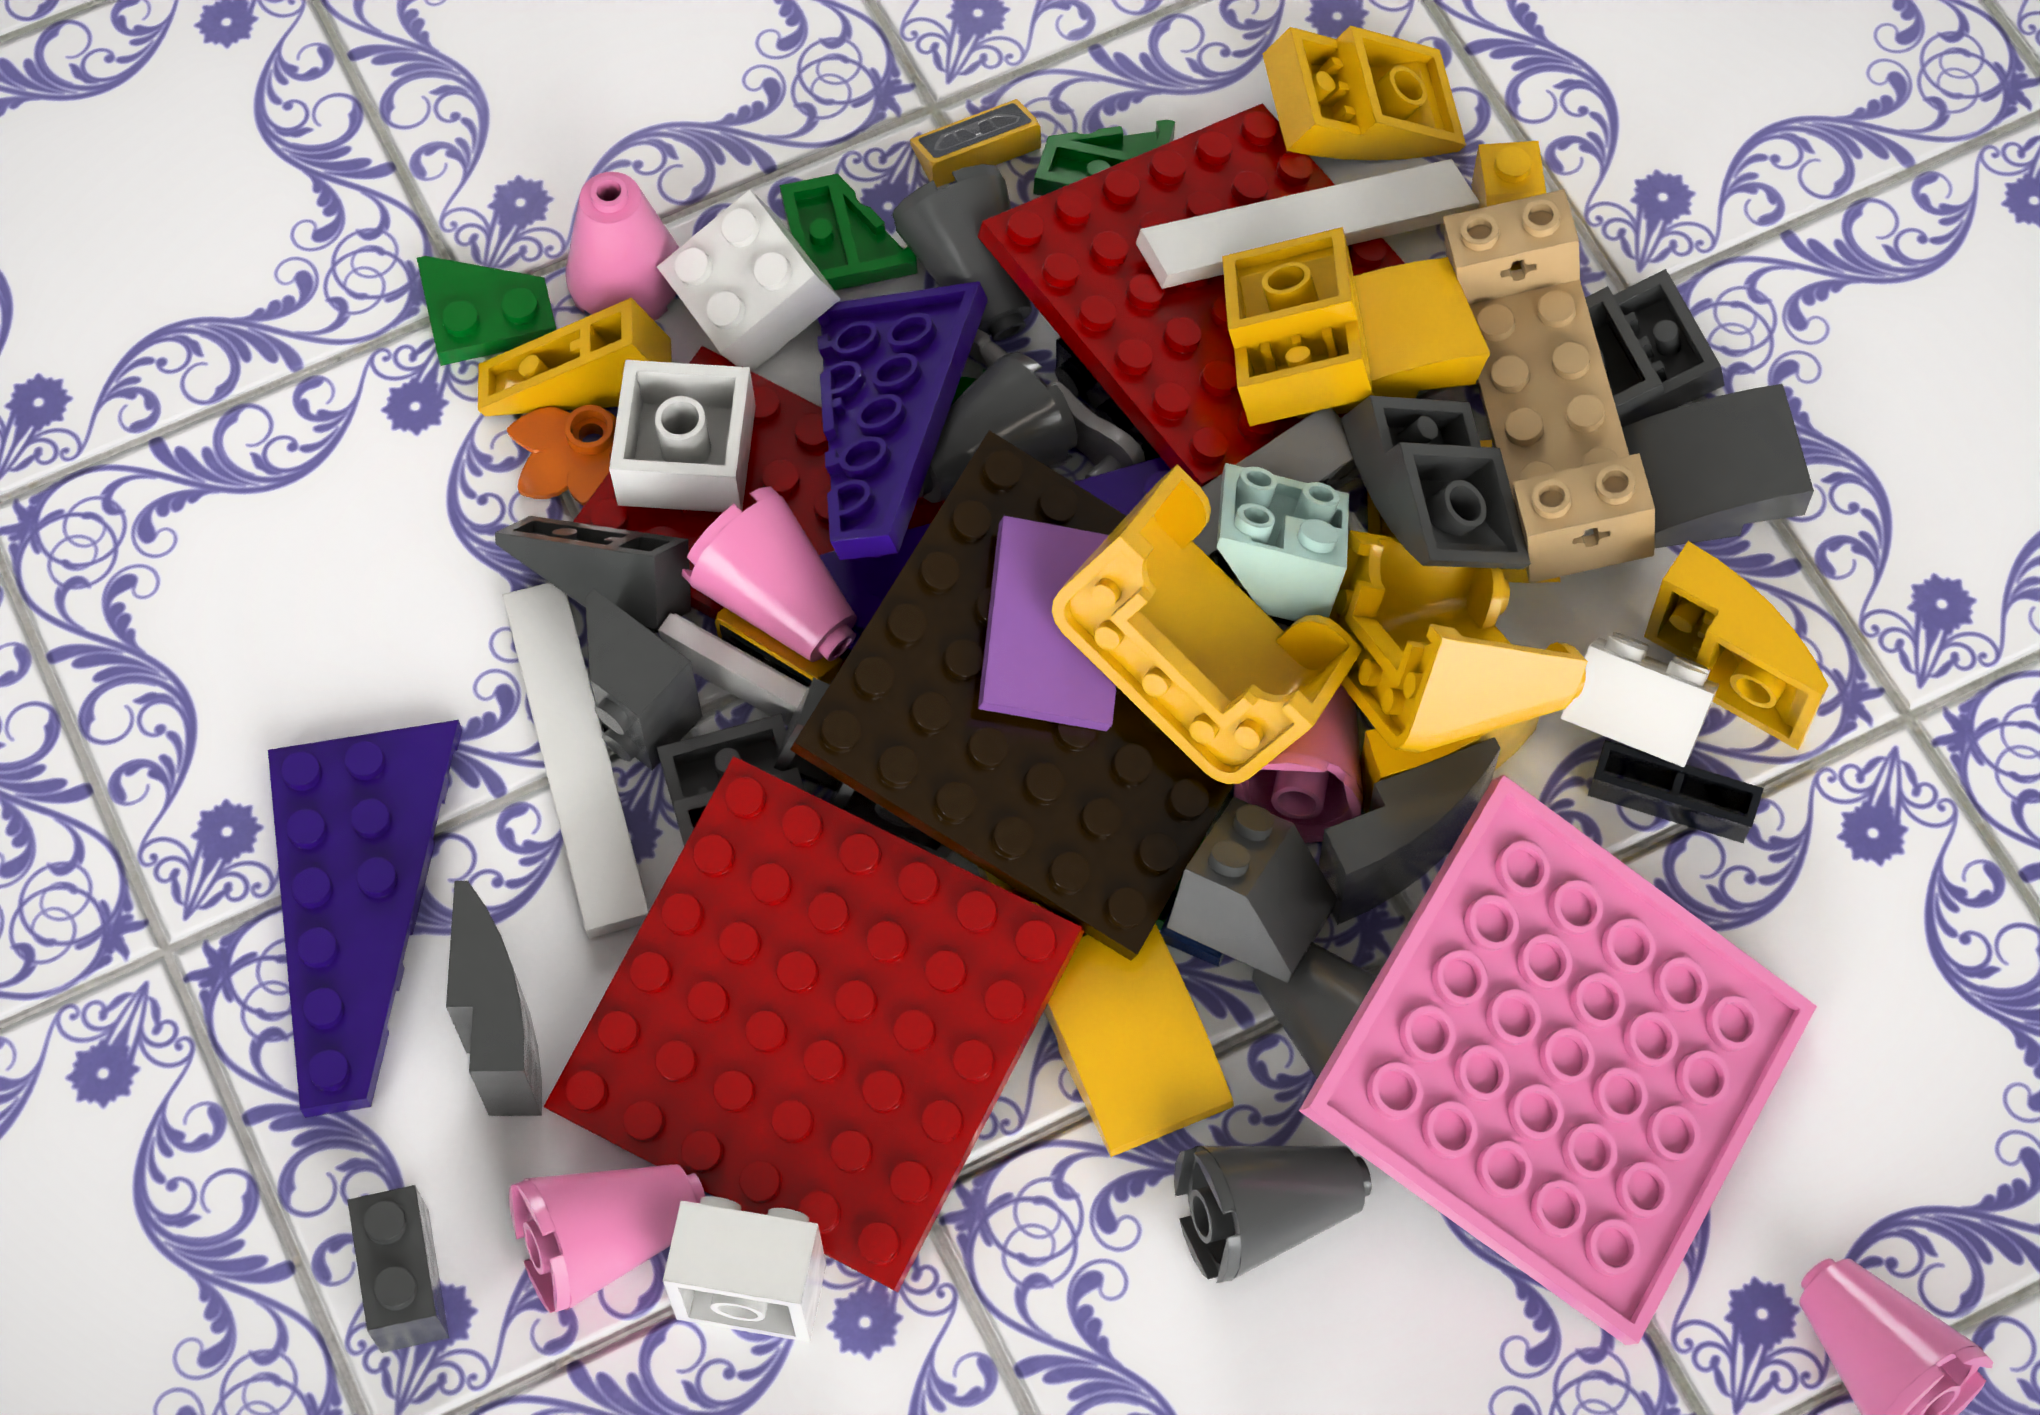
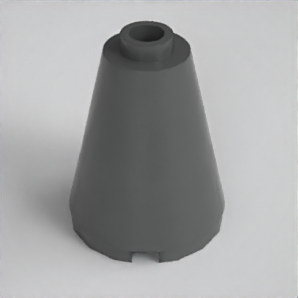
(943, 235)
(1013, 406)
(1316, 1002)
(1263, 1201)

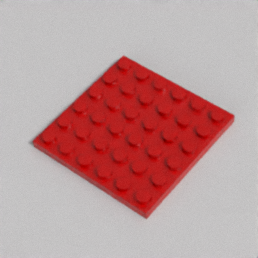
(1151, 347)
(816, 1019)

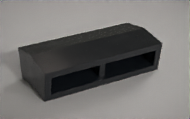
(1679, 780)

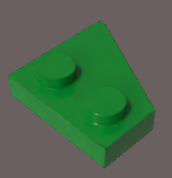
(1078, 155)
(842, 234)
(482, 308)

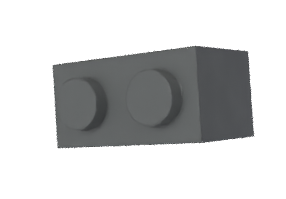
(397, 1269)

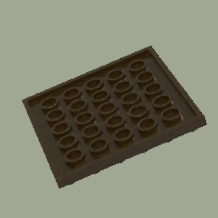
(1050, 808)

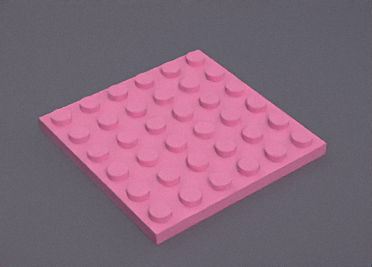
(1560, 1060)

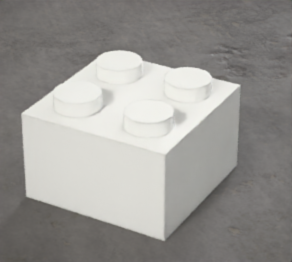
(748, 282)
(682, 436)
(1642, 698)
(745, 1268)

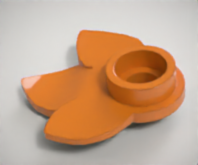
(558, 454)

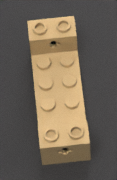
(1549, 388)

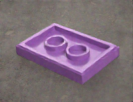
(1027, 659)

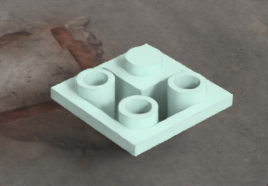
(1283, 540)

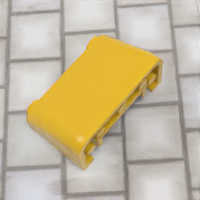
(1195, 643)
(1432, 650)

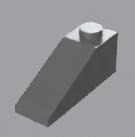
(625, 566)

